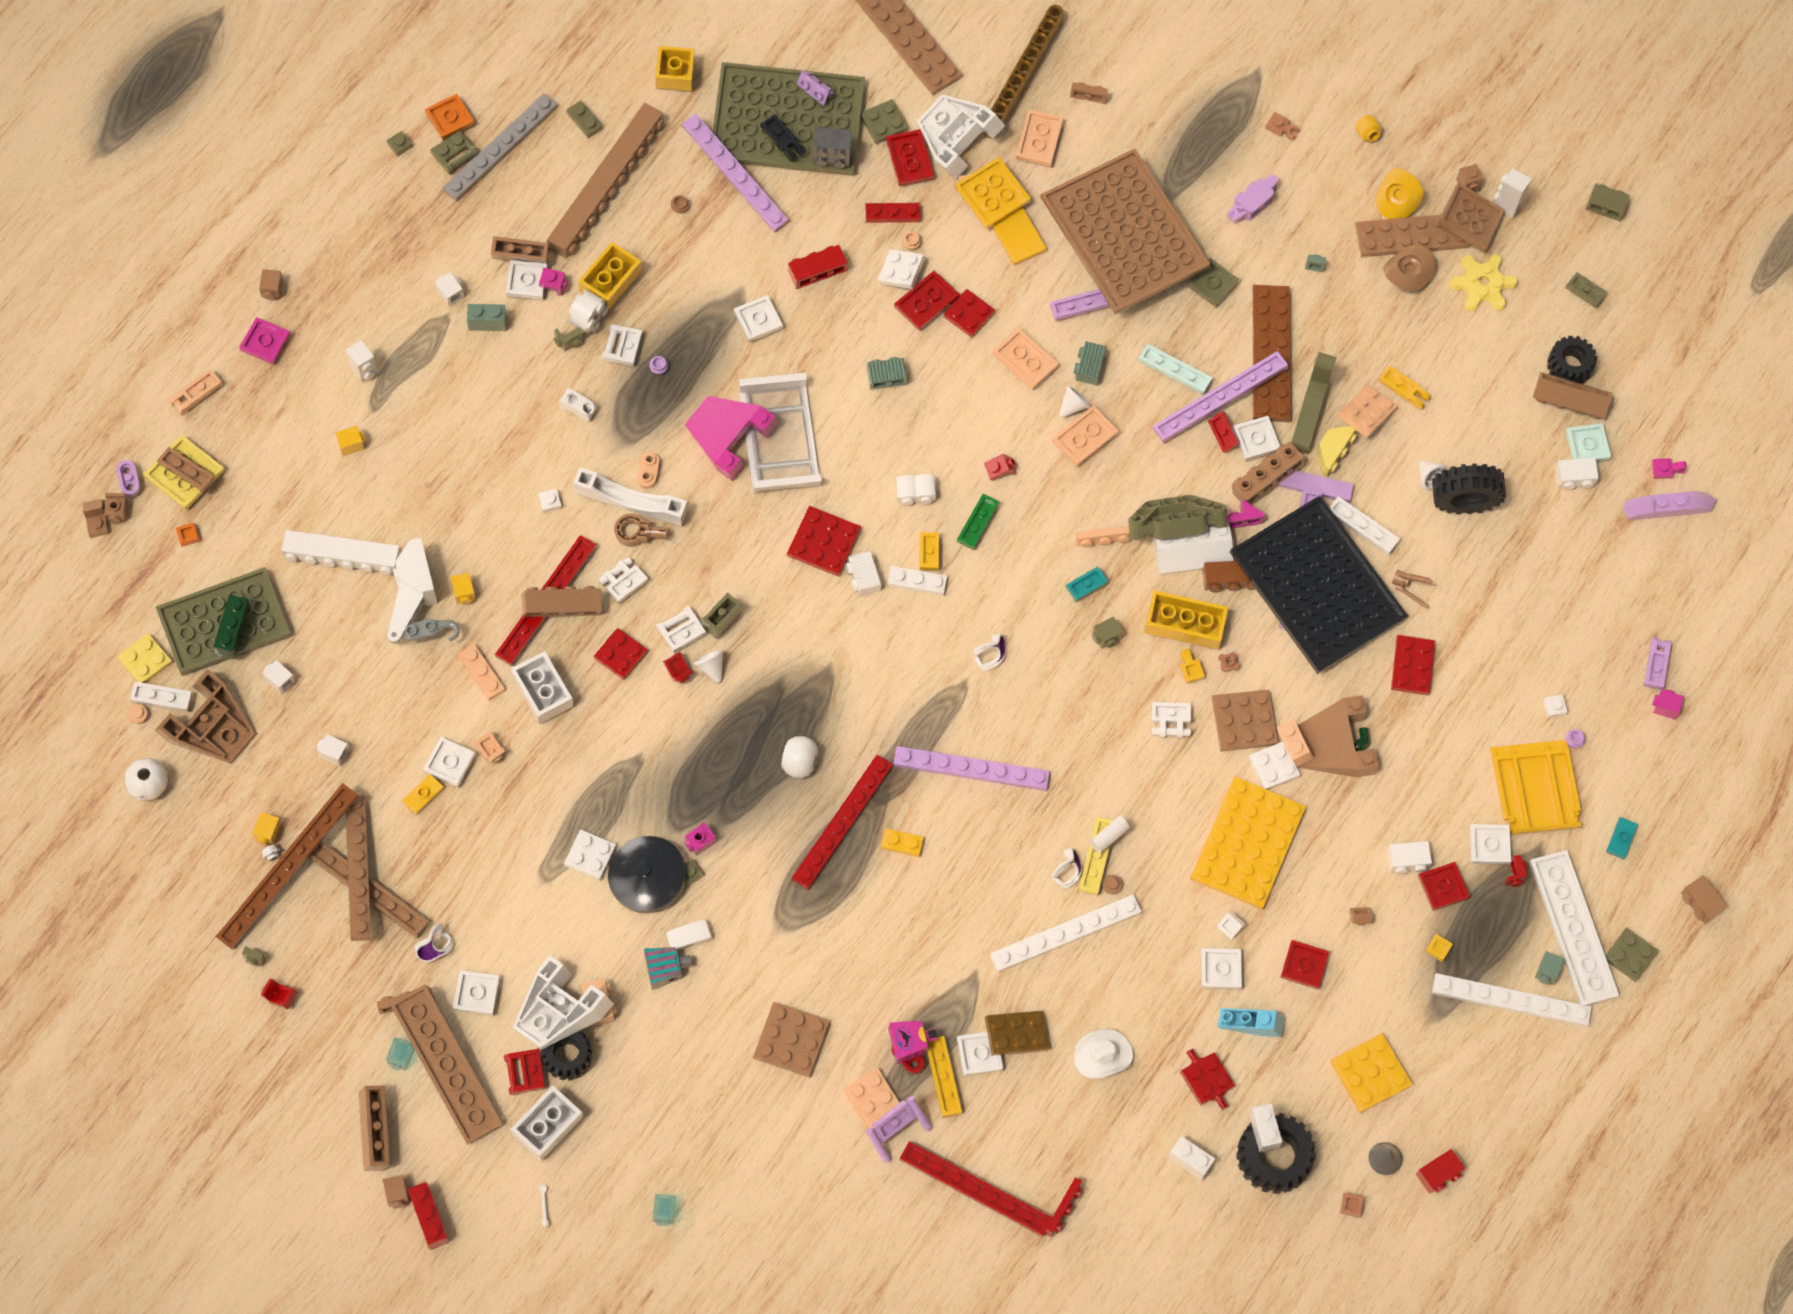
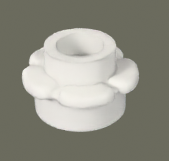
(270, 852)

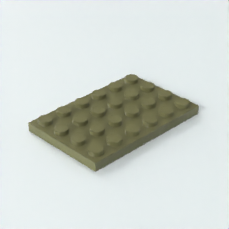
(194, 620)

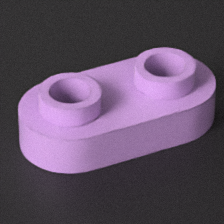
(128, 480)

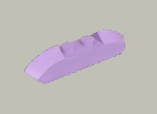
(1668, 505)

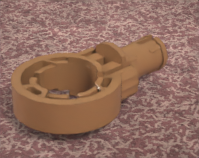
(644, 532)

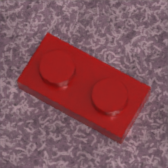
(1224, 432)

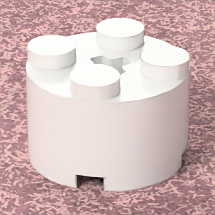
(587, 311)

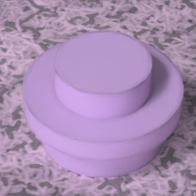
(658, 365)
(1575, 738)

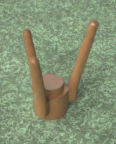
(1402, 579)

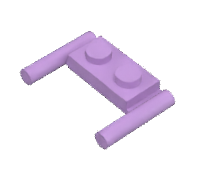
(893, 1122)

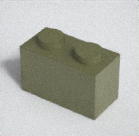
(1607, 202)
(722, 615)

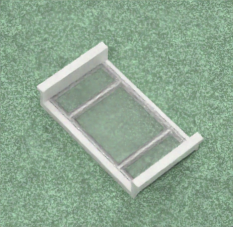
(789, 452)

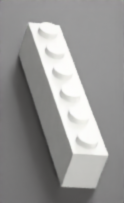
(340, 552)

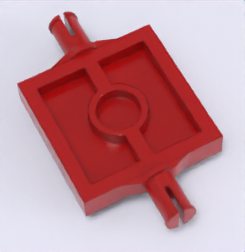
(1207, 1079)

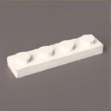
(1364, 526)

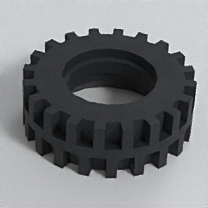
(1469, 488)

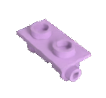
(811, 85)

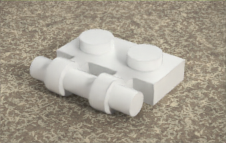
(625, 584)
(1171, 713)

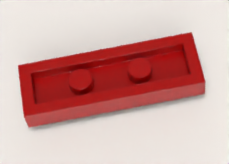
(892, 212)
(1064, 1207)

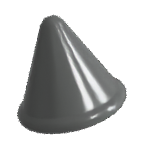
(1385, 1158)

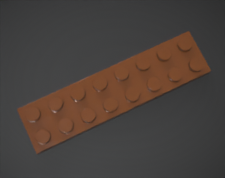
(1271, 335)

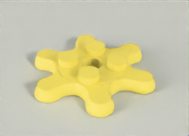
(1476, 291)

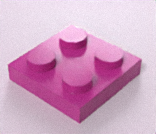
(264, 340)

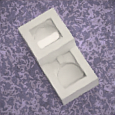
(689, 935)

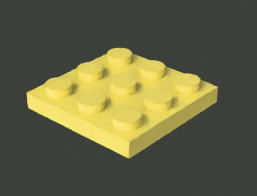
(175, 487)

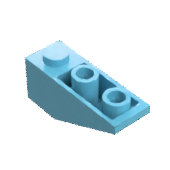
(1249, 1021)

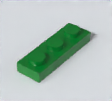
(978, 521)

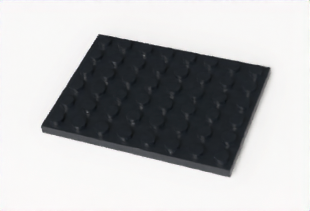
(1318, 584)

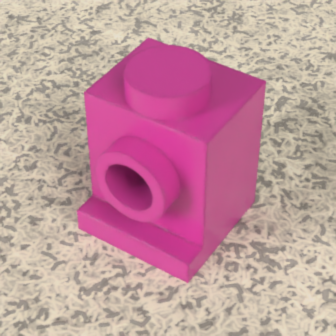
(699, 846)

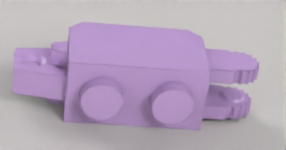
(1253, 200)

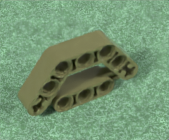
(1176, 517)

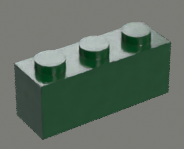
(232, 627)

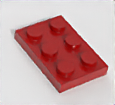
(909, 157)
(926, 300)
(1412, 665)

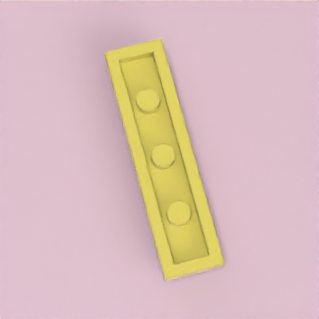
(1094, 862)

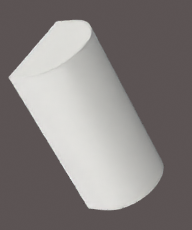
(1109, 834)

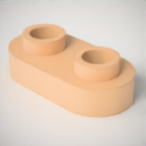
(648, 469)

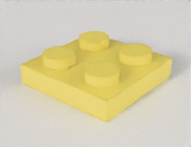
(144, 659)

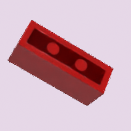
(817, 266)
(428, 1215)

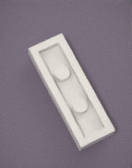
(917, 580)
(161, 696)

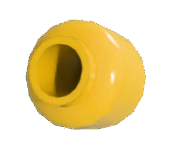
(1368, 128)

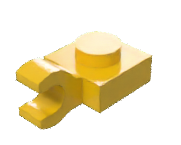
(1190, 668)

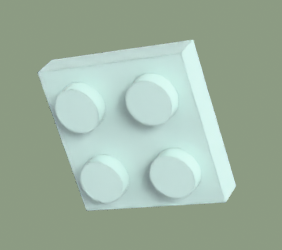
(1588, 442)

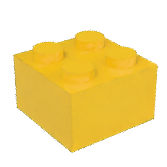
(675, 68)

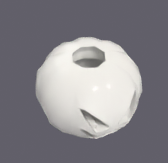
(799, 757)
(150, 788)

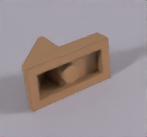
(95, 518)

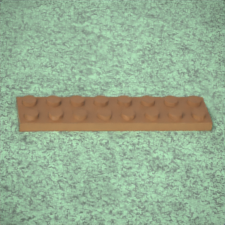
(912, 43)
(446, 1064)

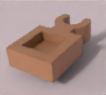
(1279, 124)

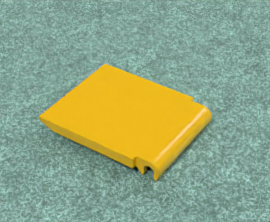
(1536, 786)

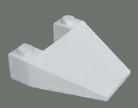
(952, 126)
(554, 1014)

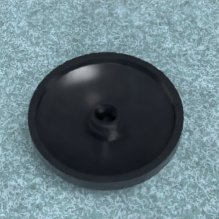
(647, 874)

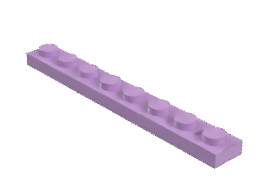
(734, 172)
(1220, 397)
(971, 768)

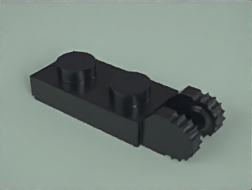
(781, 136)

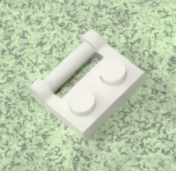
(627, 347)
(685, 633)

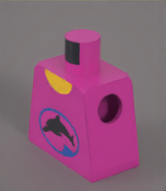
(909, 1039)

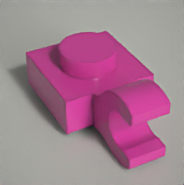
(1665, 468)

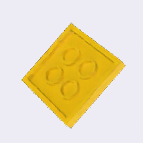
(992, 193)
(1371, 1073)

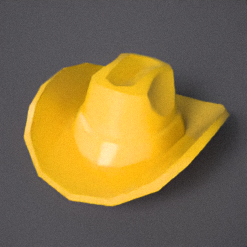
(1399, 194)

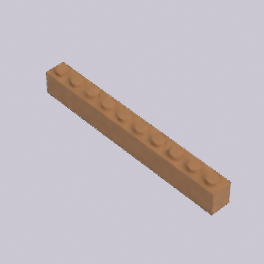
(605, 180)

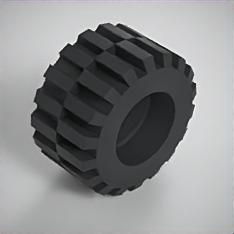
(1576, 348)
(571, 1068)

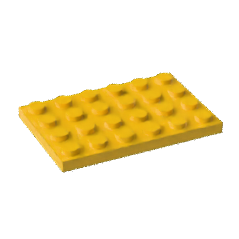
(1248, 842)

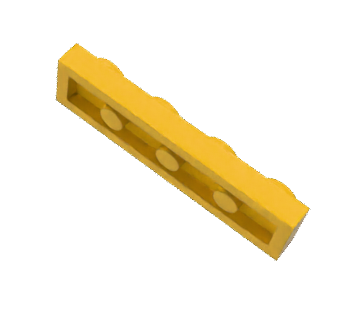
(943, 1078)

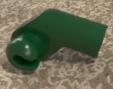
(1364, 741)

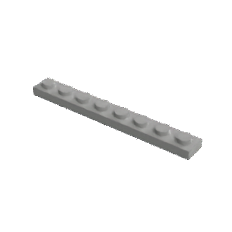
(499, 147)

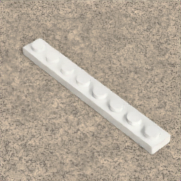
(1065, 933)
(1511, 1000)

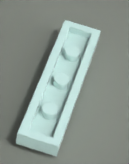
(1175, 369)

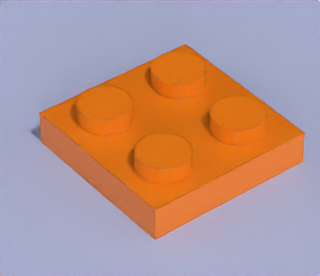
(449, 116)

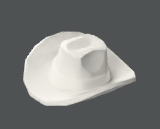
(1102, 1054)

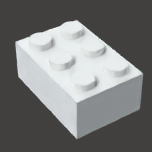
(542, 687)
(546, 1123)

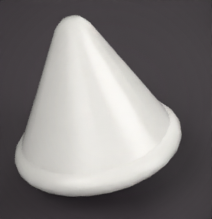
(1072, 402)
(1428, 471)
(711, 665)

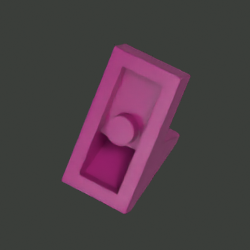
(1248, 517)

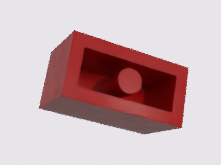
(1441, 1171)

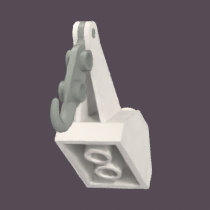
(414, 591)

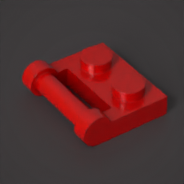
(531, 1071)

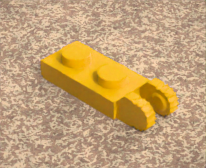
(1404, 386)

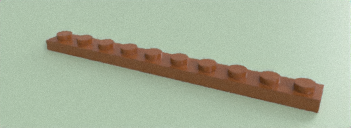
(287, 866)

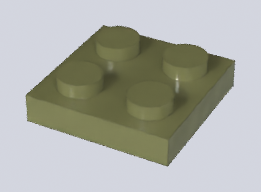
(883, 121)
(1213, 283)
(1630, 954)

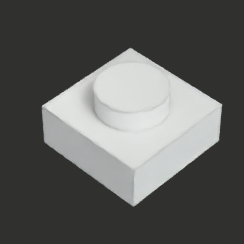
(549, 500)
(1555, 706)
(1231, 925)

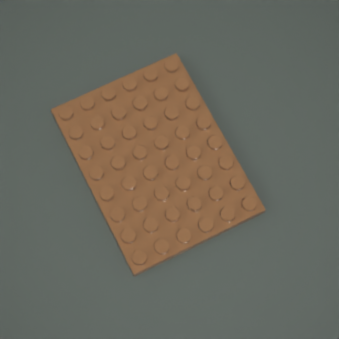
(1125, 231)

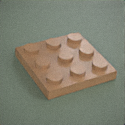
(1470, 216)
(1244, 720)
(791, 1039)

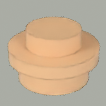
(911, 240)
(137, 714)

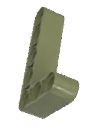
(1313, 401)

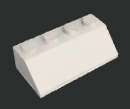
(1191, 551)

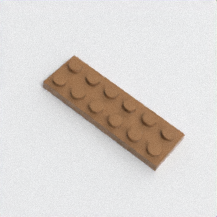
(1393, 235)

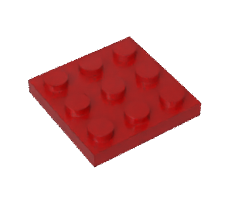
(823, 541)

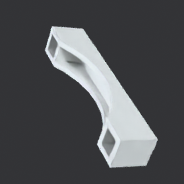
(657, 506)

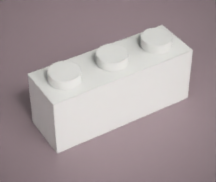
(1512, 192)

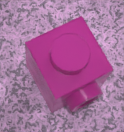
(1667, 703)

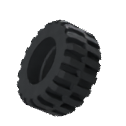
(1274, 1179)

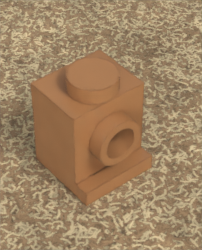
(119, 513)

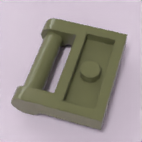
(451, 148)

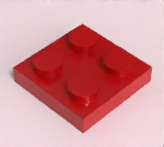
(969, 313)
(620, 654)
(1443, 886)
(1304, 964)

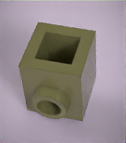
(1107, 633)

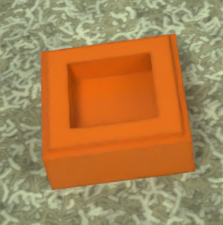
(187, 534)

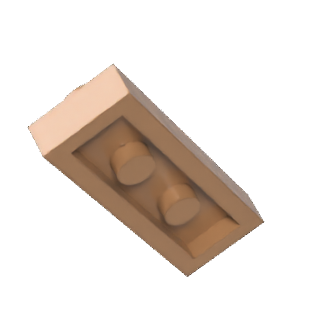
(185, 469)

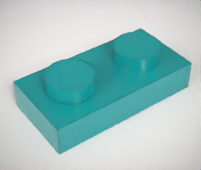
(1086, 584)

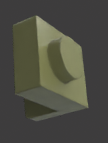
(570, 340)

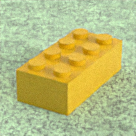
(1186, 619)

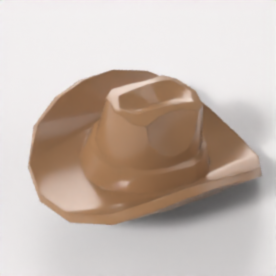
(1410, 267)

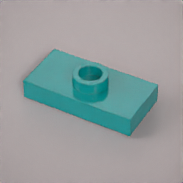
(1621, 838)

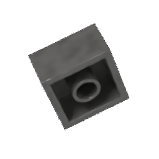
(832, 147)

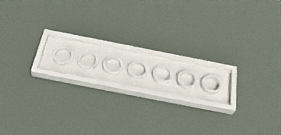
(1574, 928)

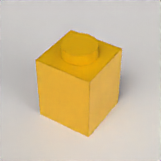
(350, 440)
(463, 588)
(266, 829)

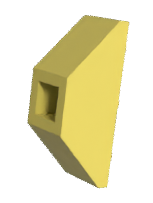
(1334, 446)

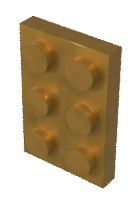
(1017, 1033)

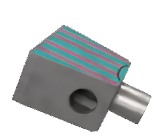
(665, 965)

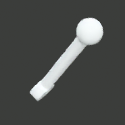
(543, 1189)

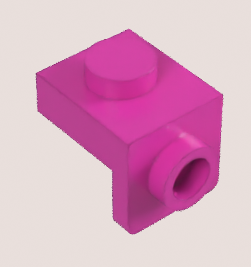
(553, 280)

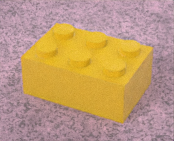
(611, 274)

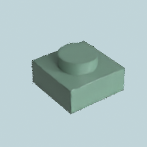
(1315, 263)

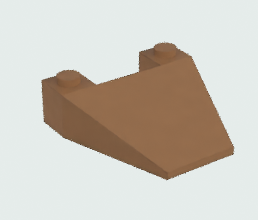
(216, 727)
(1332, 742)

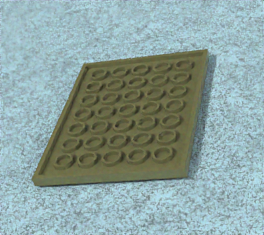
(755, 93)

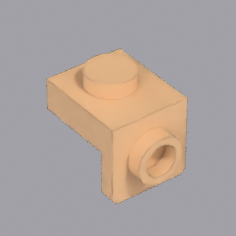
(489, 747)

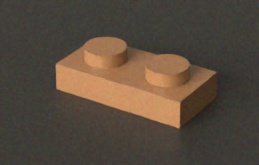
(1089, 93)

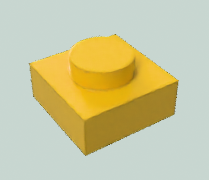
(1438, 947)

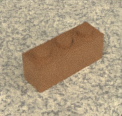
(519, 250)

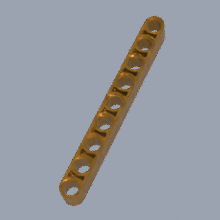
(1027, 64)

